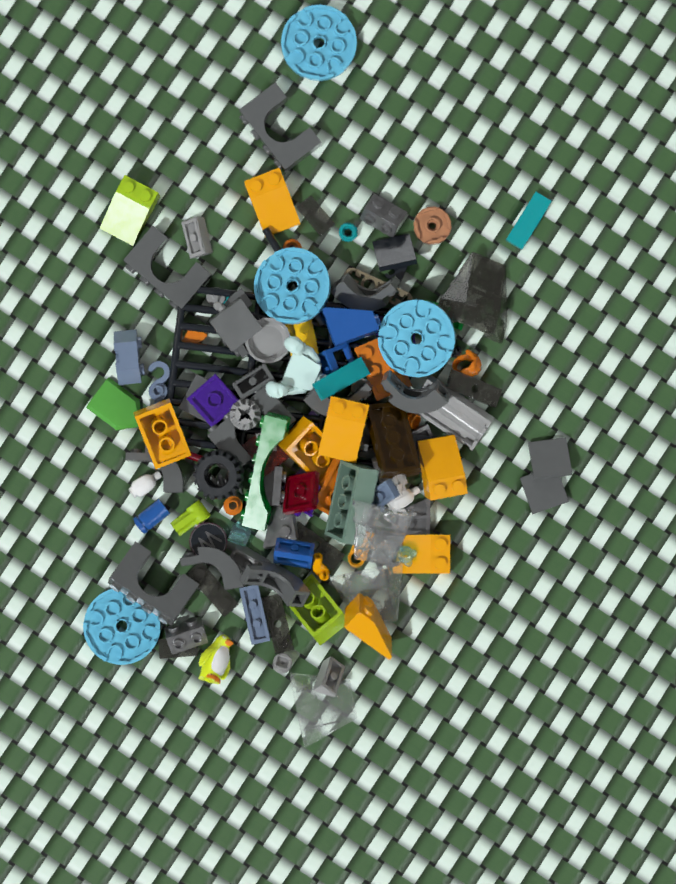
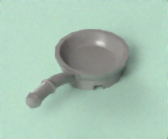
(268, 343)

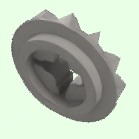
(245, 424)

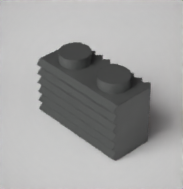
(254, 381)

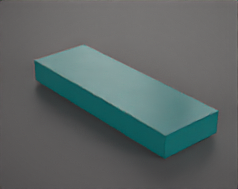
(528, 220)
(341, 378)

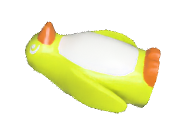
(216, 660)

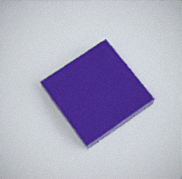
(212, 400)

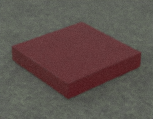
(301, 493)

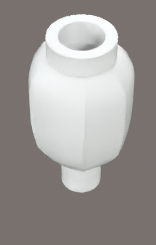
(144, 484)
(406, 499)

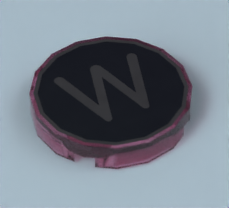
(208, 535)

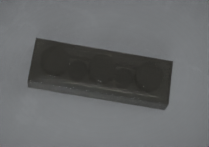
(213, 589)

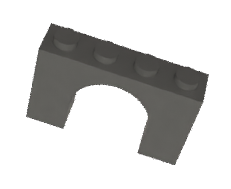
(285, 153)
(141, 260)
(224, 434)
(165, 607)

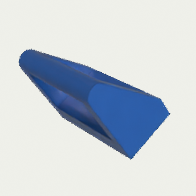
(328, 360)
(293, 553)

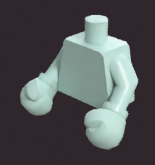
(300, 372)

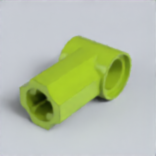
(193, 516)

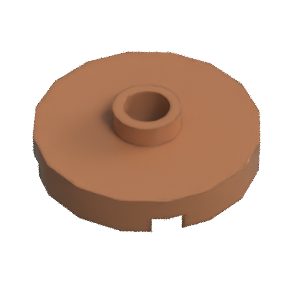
(428, 216)

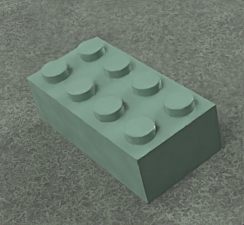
(352, 482)

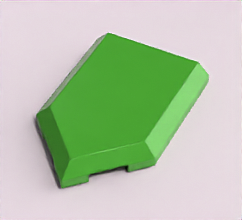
(115, 405)

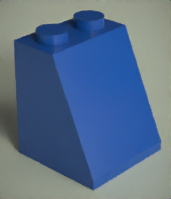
(350, 324)

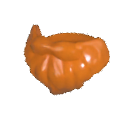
(475, 366)

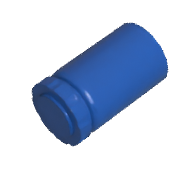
(151, 516)

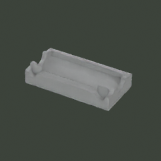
(459, 418)

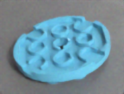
(316, 23)
(304, 301)
(397, 344)
(110, 643)

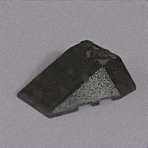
(479, 297)

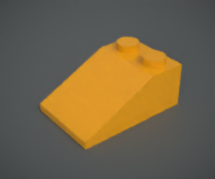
(272, 201)
(343, 429)
(162, 433)
(303, 447)
(441, 467)
(432, 554)
(367, 624)

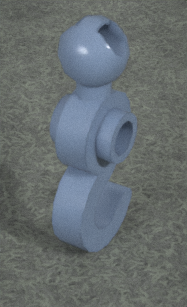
(158, 390)

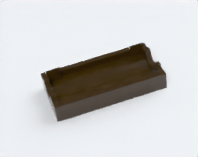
(392, 440)

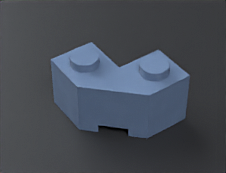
(127, 357)

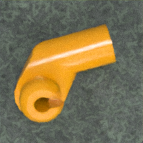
(319, 568)

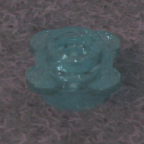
(405, 550)

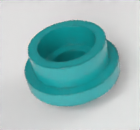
(343, 228)

